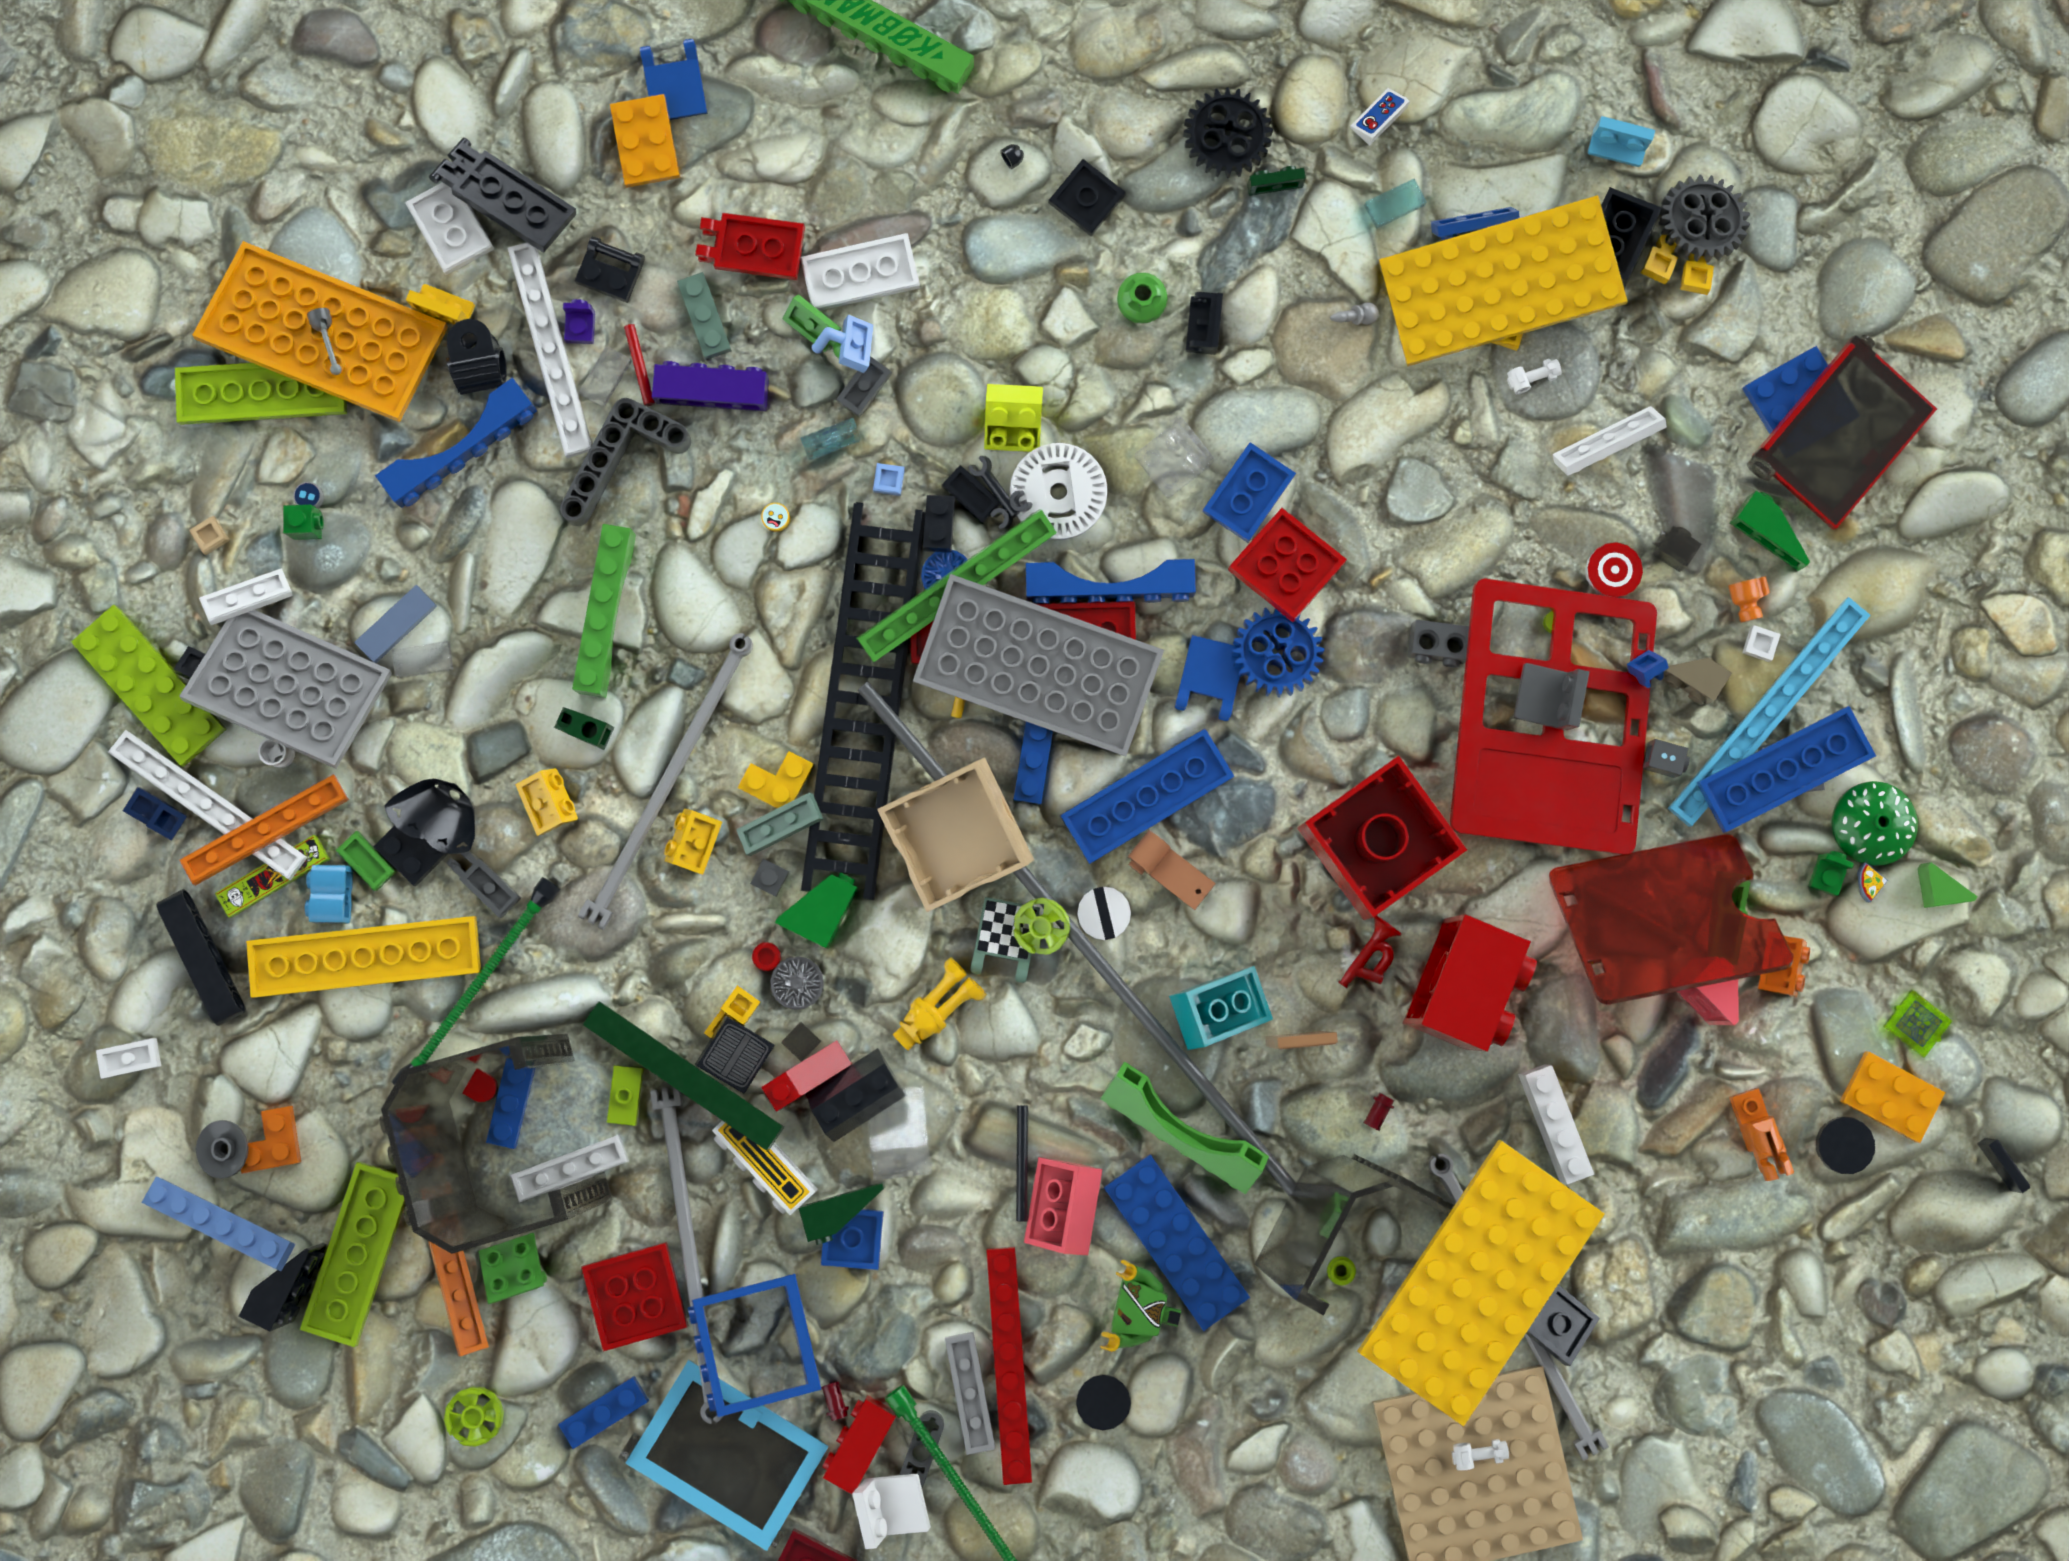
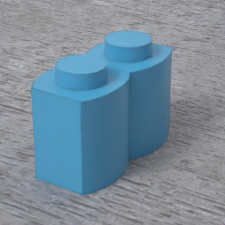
(329, 894)

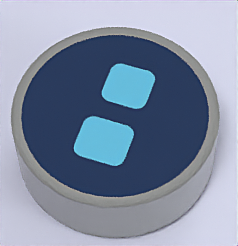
(308, 494)

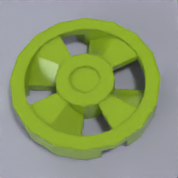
(1041, 926)
(474, 1416)

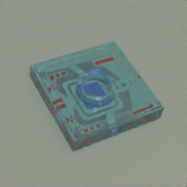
(831, 439)

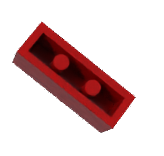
(858, 1444)

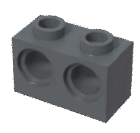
(1439, 635)

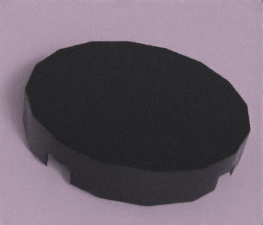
(1845, 1145)

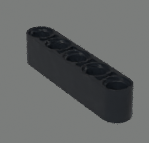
(201, 957)

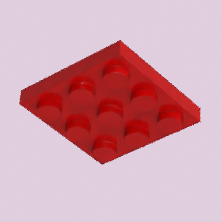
(1287, 564)
(634, 1296)

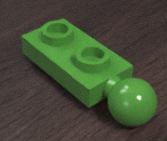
(810, 322)

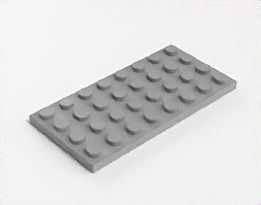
(1038, 665)

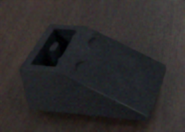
(276, 1298)

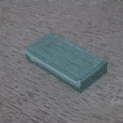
(1395, 203)

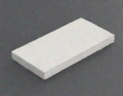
(860, 272)

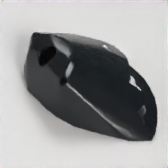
(435, 815)

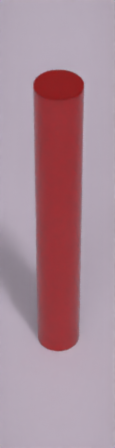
(639, 364)

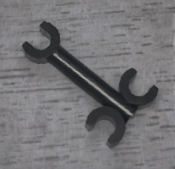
(1010, 505)

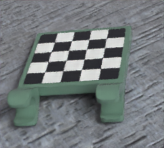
(997, 936)

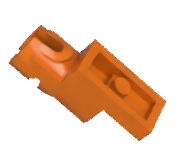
(1761, 1134)

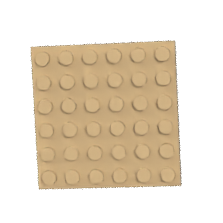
(1494, 1506)

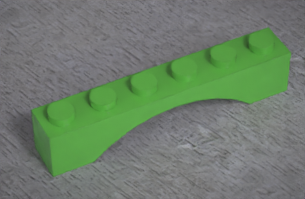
(596, 644)
(1230, 1160)

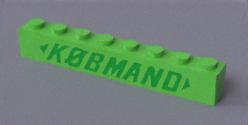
(895, 37)

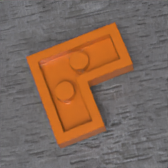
(280, 1142)

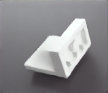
(890, 1507)

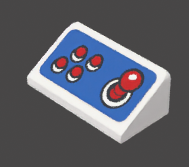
(1380, 115)

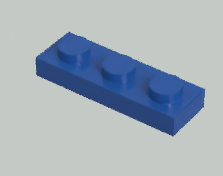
(1450, 227)
(1033, 764)
(510, 1106)
(603, 1412)

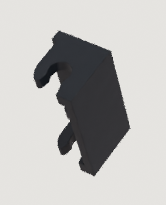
(1204, 323)

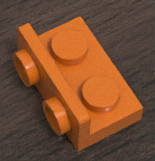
(1788, 980)

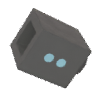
(1666, 758)

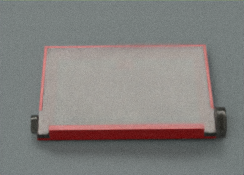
(1843, 432)

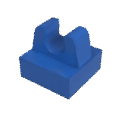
(1648, 666)

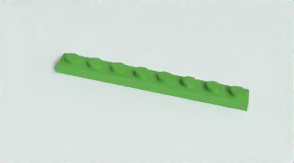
(978, 569)

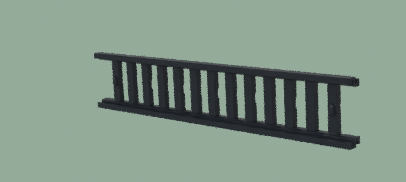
(835, 695)

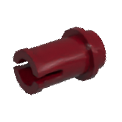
(1379, 1111)
(834, 1401)

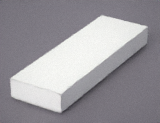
(246, 596)

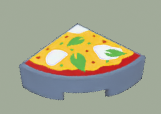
(1869, 882)

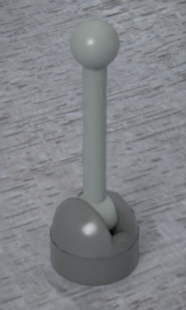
(321, 320)

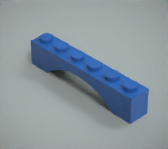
(410, 478)
(1169, 580)

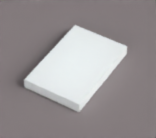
(449, 228)

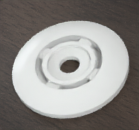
(1083, 481)

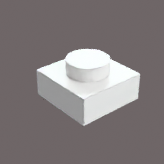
(1761, 643)

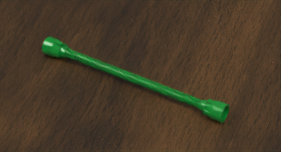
(903, 1405)

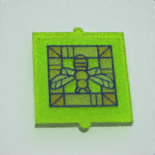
(1917, 1023)

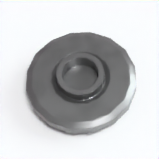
(797, 983)

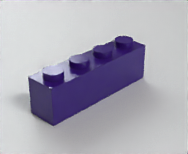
(710, 387)

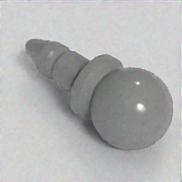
(1365, 313)

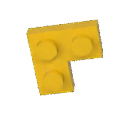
(780, 788)

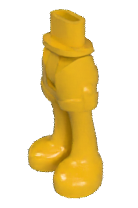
(924, 1017)

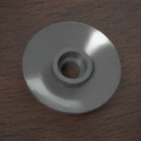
(212, 1150)

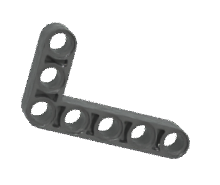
(614, 452)

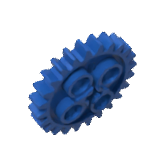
(1256, 663)

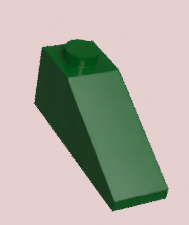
(1768, 526)

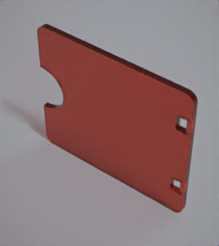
(1666, 920)

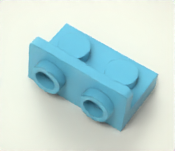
(1620, 141)

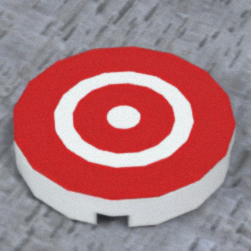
(1614, 570)

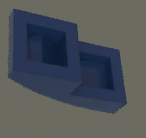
(155, 813)

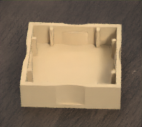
(956, 834)

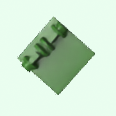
(511, 1268)

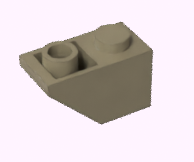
(1699, 678)

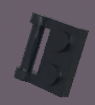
(605, 277)

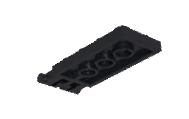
(504, 195)

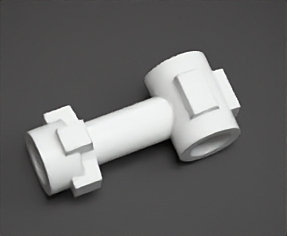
(1520, 381)
(1464, 1456)

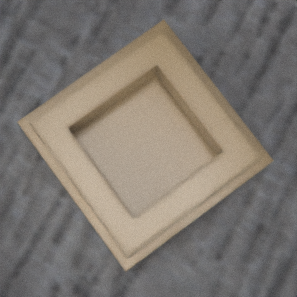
(209, 535)

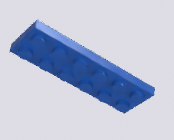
(1786, 769)
(1147, 796)
(1176, 1242)

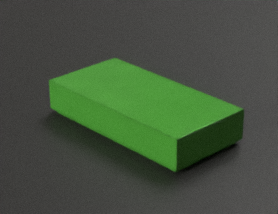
(366, 861)

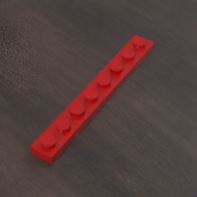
(1009, 1365)

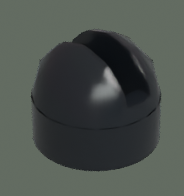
(1012, 155)

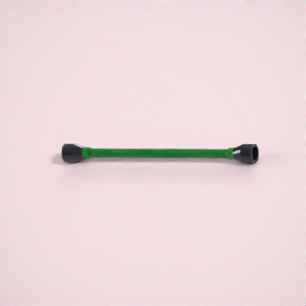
(542, 895)

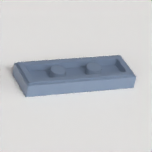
(395, 624)

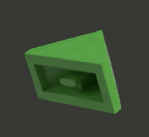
(1940, 888)

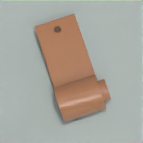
(1170, 870)

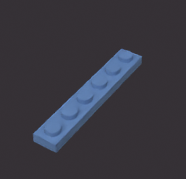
(218, 1223)

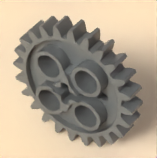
(1728, 218)

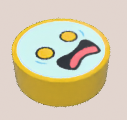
(775, 517)

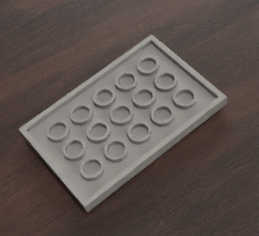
(286, 686)

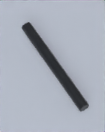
(1022, 1164)

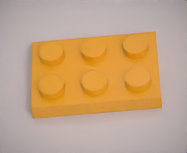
(645, 140)
(1892, 1097)

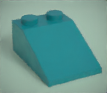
(1221, 1008)

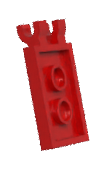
(753, 245)

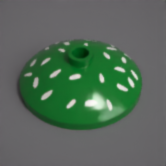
(1857, 825)

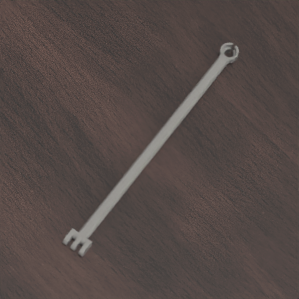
(665, 785)
(683, 1213)
(1572, 1410)

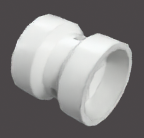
(270, 751)

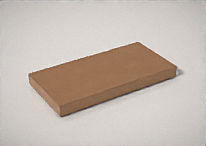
(1301, 1040)

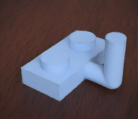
(854, 342)

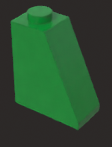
(821, 910)

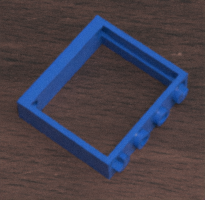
(709, 1370)

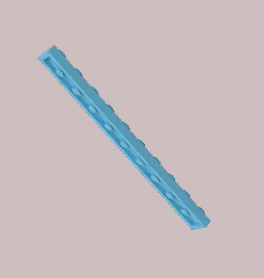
(1774, 704)

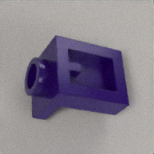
(579, 322)

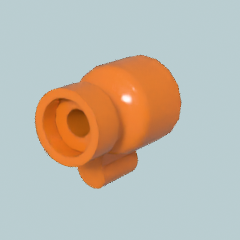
(1746, 595)

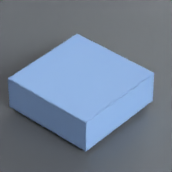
(888, 479)

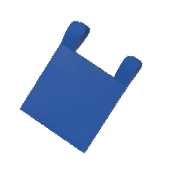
(677, 81)
(1210, 673)

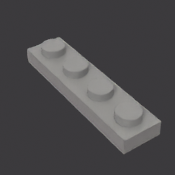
(970, 1393)

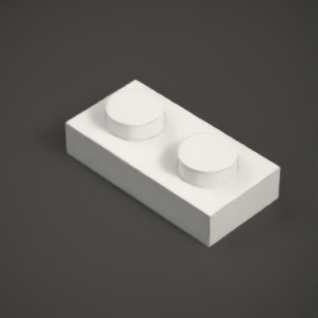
(128, 1058)

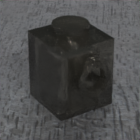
(1675, 547)

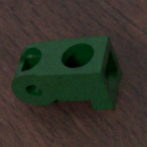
(584, 728)

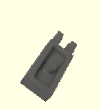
(486, 884)

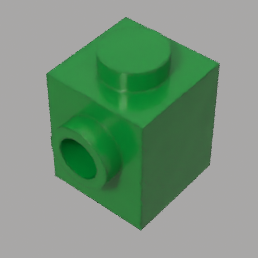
(302, 522)

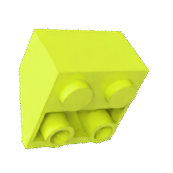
(1013, 417)

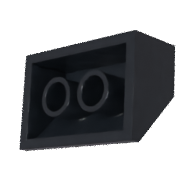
(1629, 228)
(855, 1095)

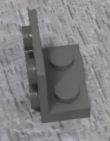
(1551, 696)

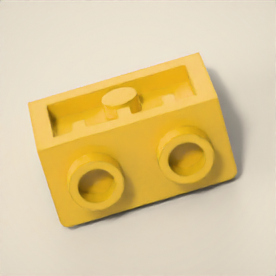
(440, 304)
(546, 801)
(692, 840)

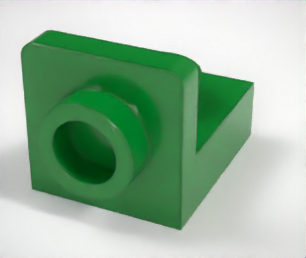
(1830, 872)

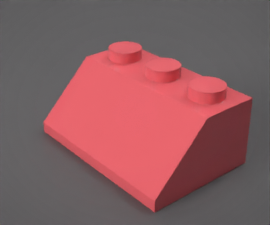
(1715, 1002)
(1063, 1206)

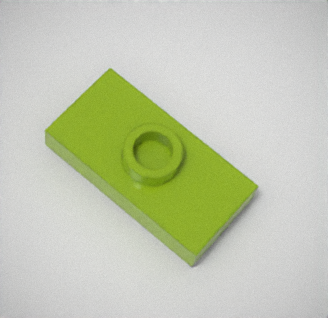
(625, 1095)

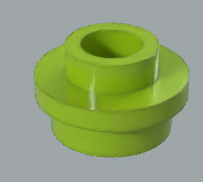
(1349, 1274)

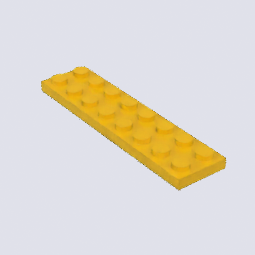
(363, 956)

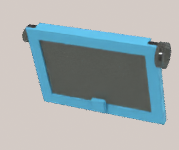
(734, 1470)

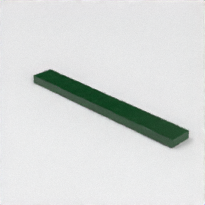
(683, 1076)

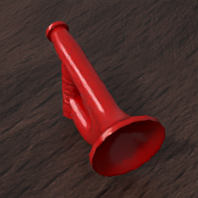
(1382, 931)

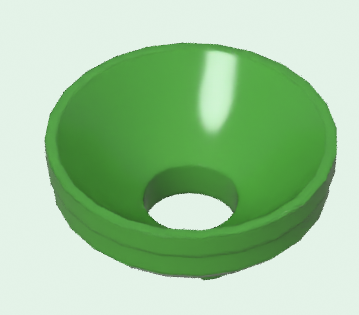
(1138, 310)

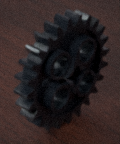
(1233, 109)

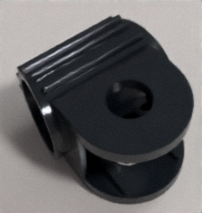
(475, 367)

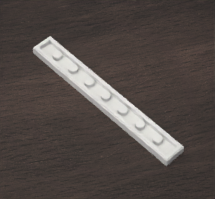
(550, 349)
(199, 799)

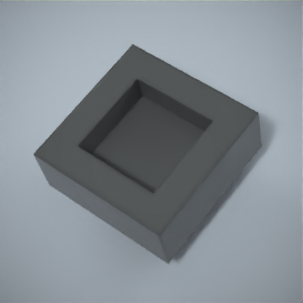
(769, 877)

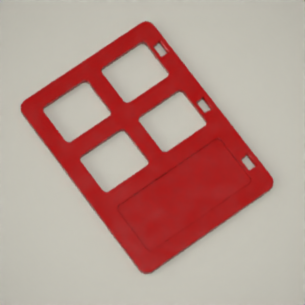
(1547, 784)

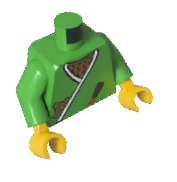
(1139, 1309)

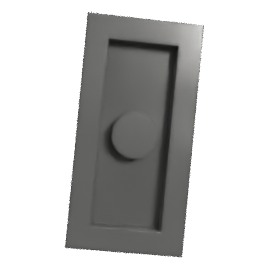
(864, 387)

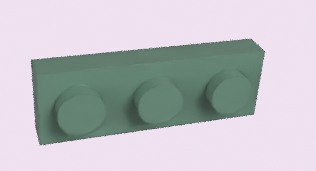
(704, 316)
(779, 824)

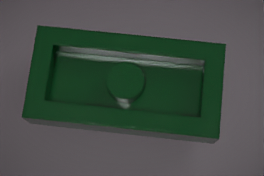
(1285, 179)

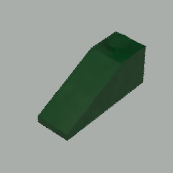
(831, 1214)

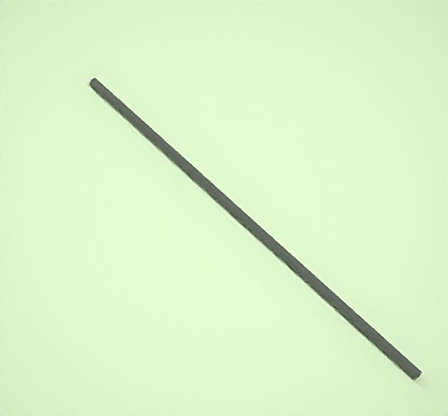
(1097, 960)

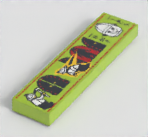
(266, 881)

